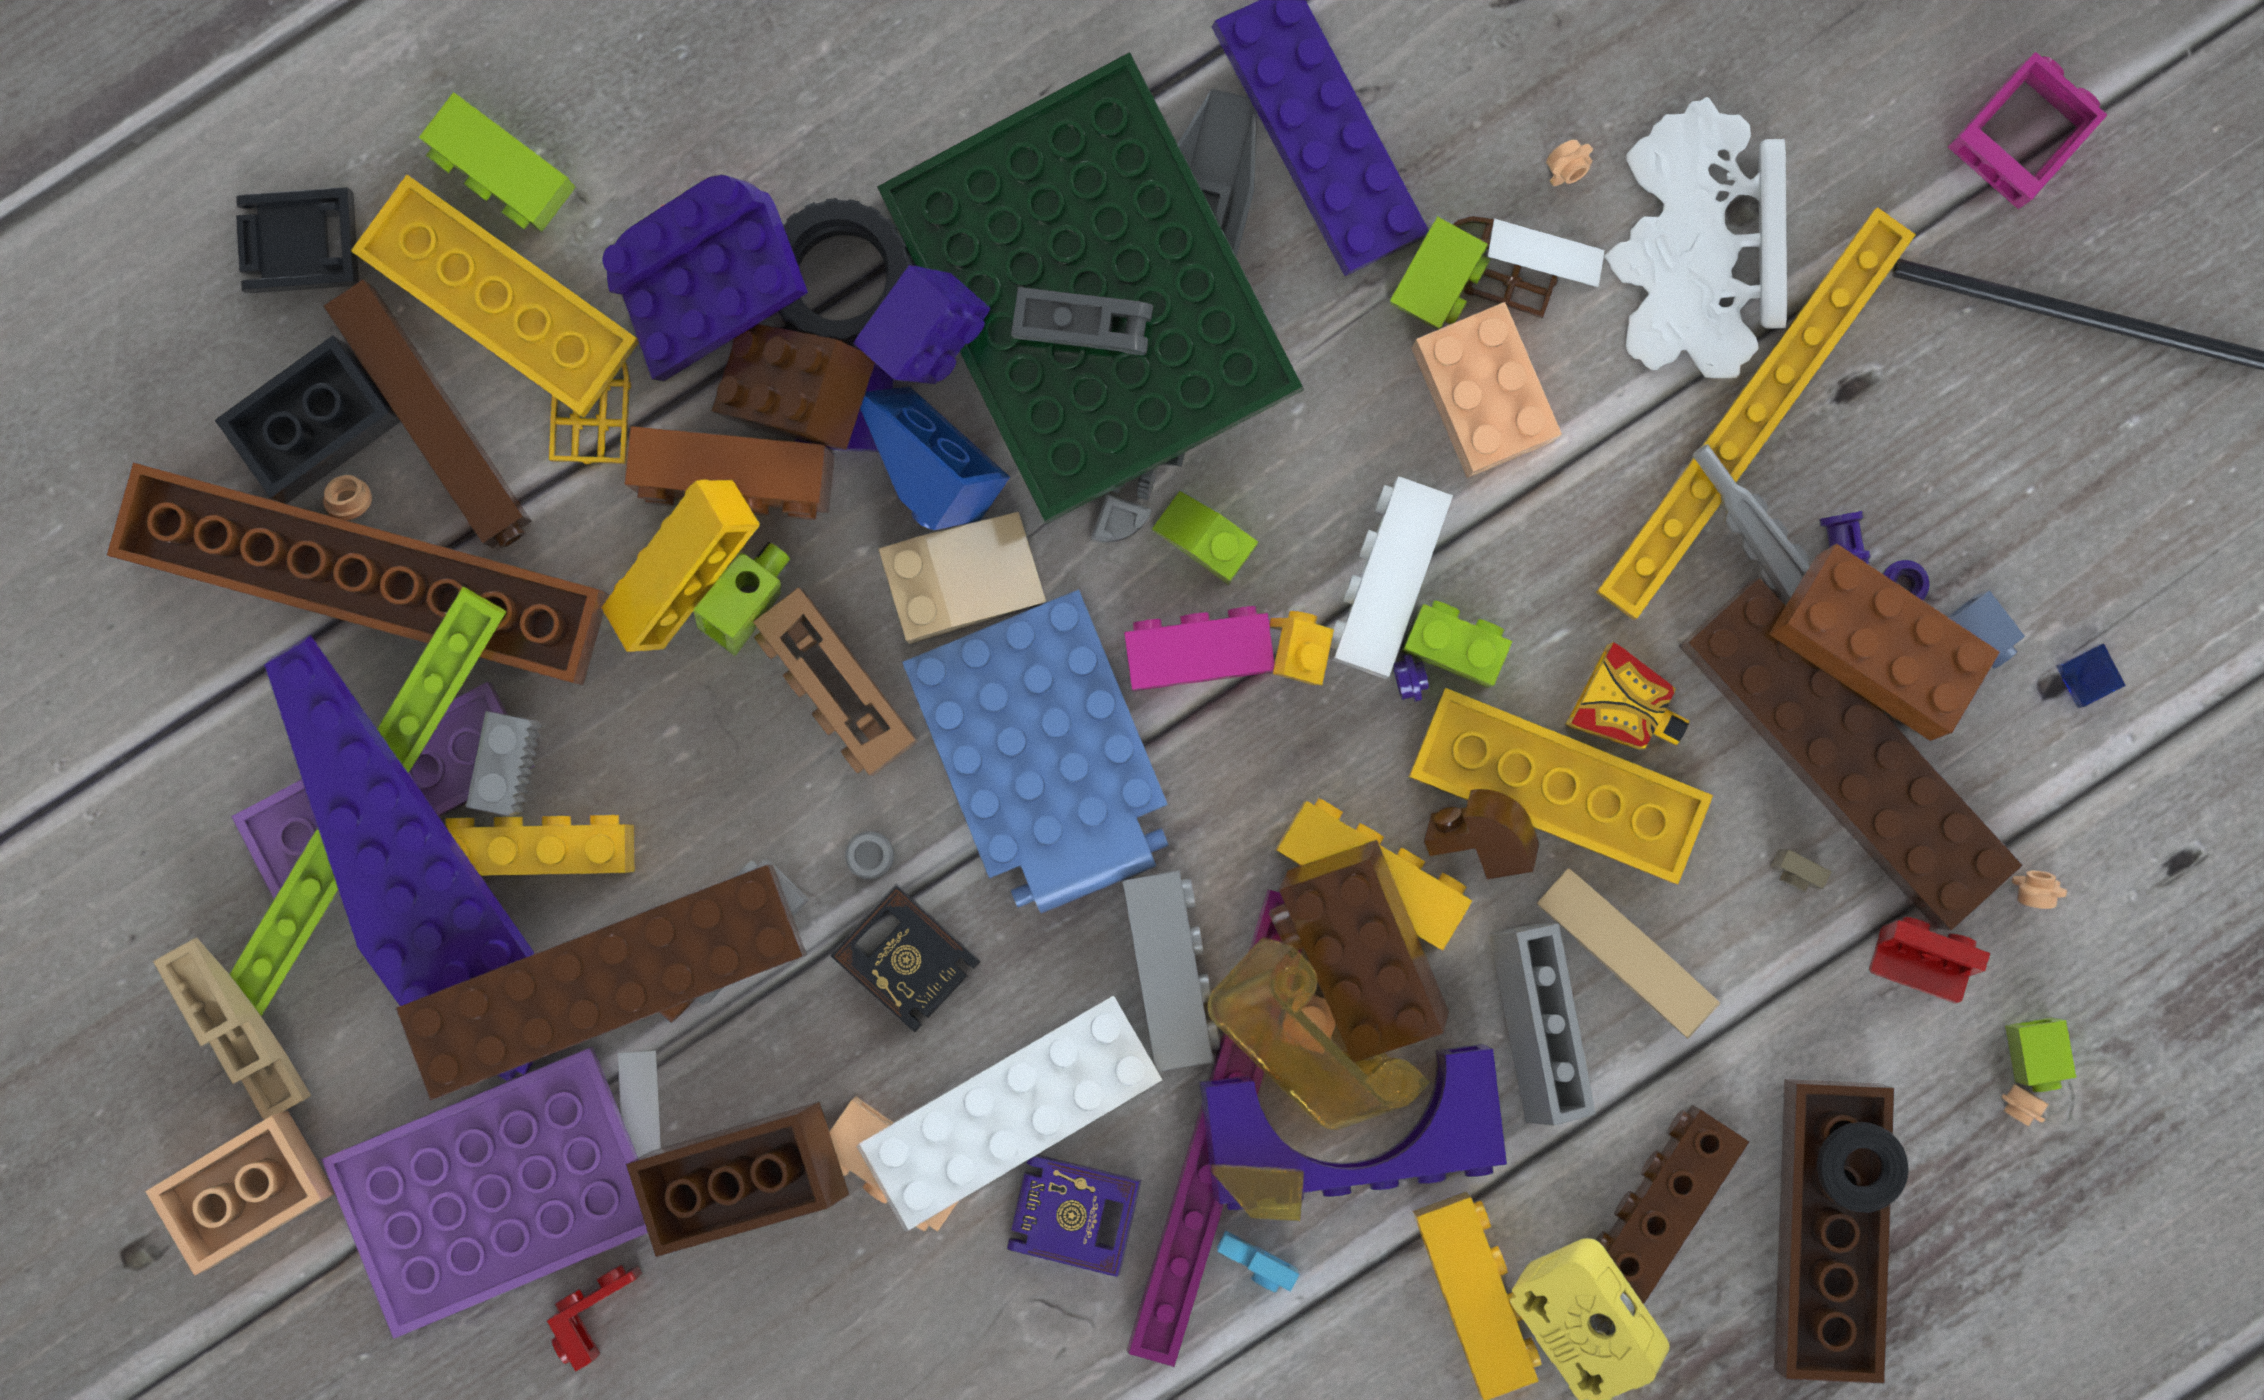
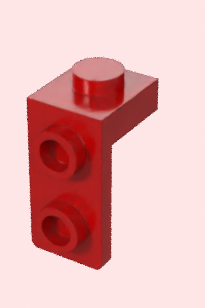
(571, 1337)

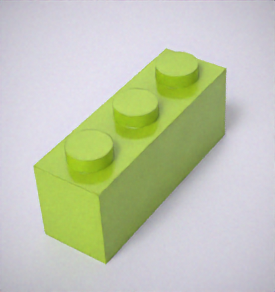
(496, 164)

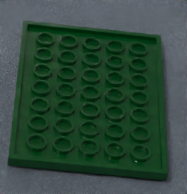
(1102, 205)

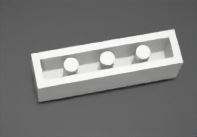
(1391, 577)

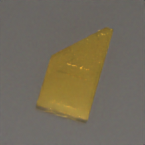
(1264, 1190)

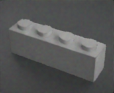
(1168, 970)
(1542, 1024)

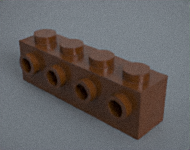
(1671, 1197)

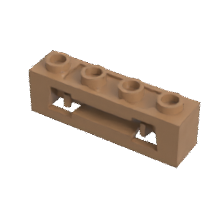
(787, 620)

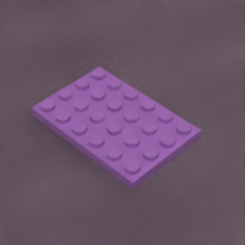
(489, 1192)

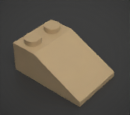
(961, 576)

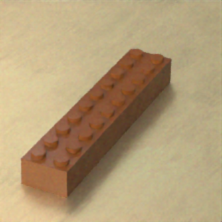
(350, 570)

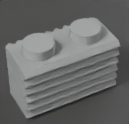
(503, 764)

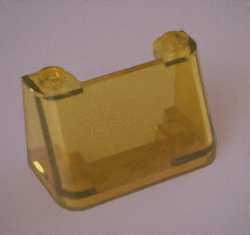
(1263, 1016)

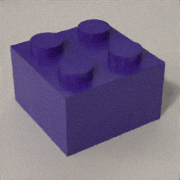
(922, 326)

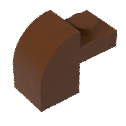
(1492, 826)

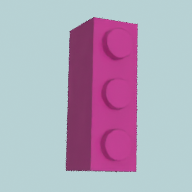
(1199, 649)

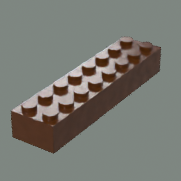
(1852, 761)
(601, 981)

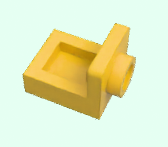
(1302, 648)

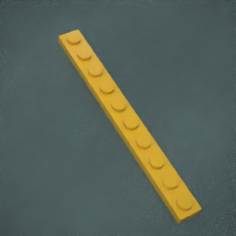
(1757, 411)

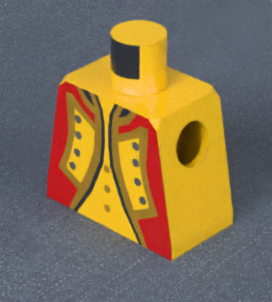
(1626, 702)

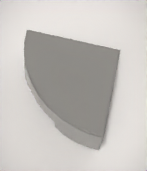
(1119, 520)

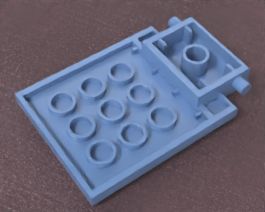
(1042, 752)

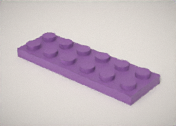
(284, 822)

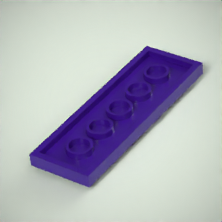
(1320, 131)

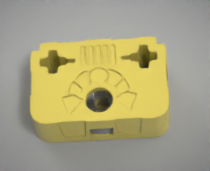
(1589, 1321)

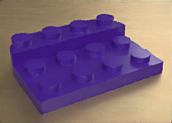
(703, 271)

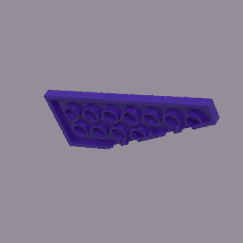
(400, 873)

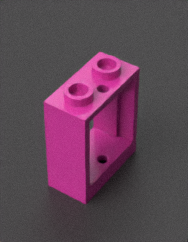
(1995, 163)

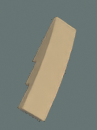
(1628, 953)
(233, 1027)

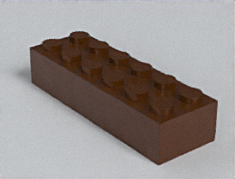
(1829, 1256)

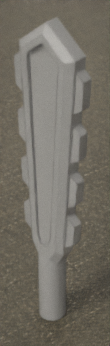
(1763, 538)

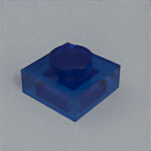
(2090, 675)

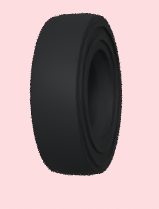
(1891, 1177)

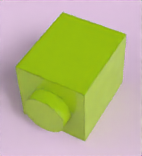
(2041, 1053)

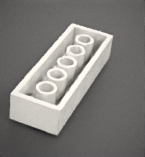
(1008, 1113)

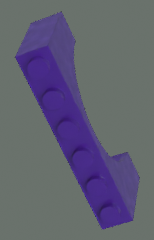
(1454, 1133)

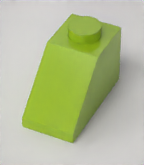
(1205, 536)

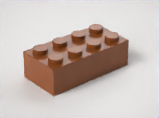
(764, 470)
(1884, 643)

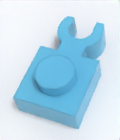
(1267, 1268)

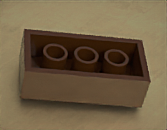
(1364, 951)
(738, 1179)

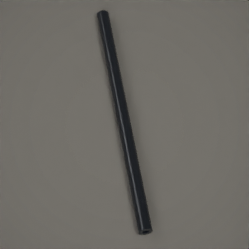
(2079, 314)

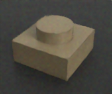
(1799, 871)

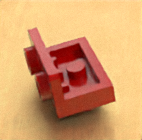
(1926, 960)

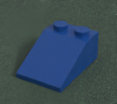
(930, 460)

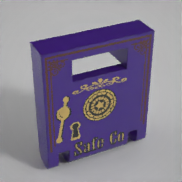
(1065, 1214)

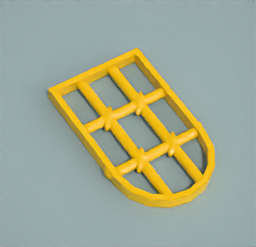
(600, 421)

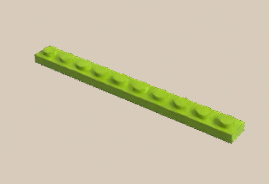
(406, 731)

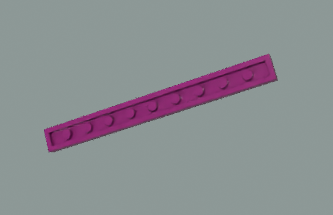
(1192, 1212)

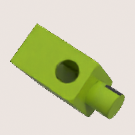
(727, 612)

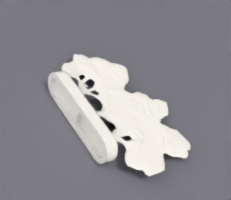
(1690, 253)

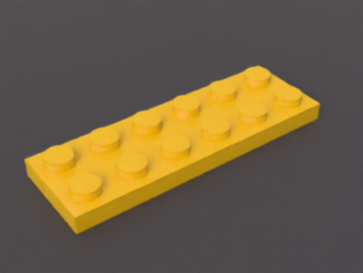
(495, 296)
(1563, 785)

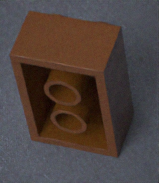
(794, 385)

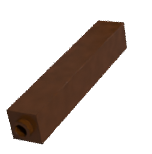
(428, 415)

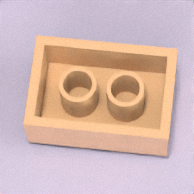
(1486, 389)
(240, 1192)

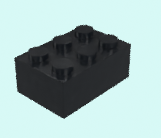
(308, 420)

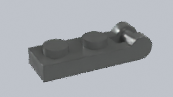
(1080, 320)

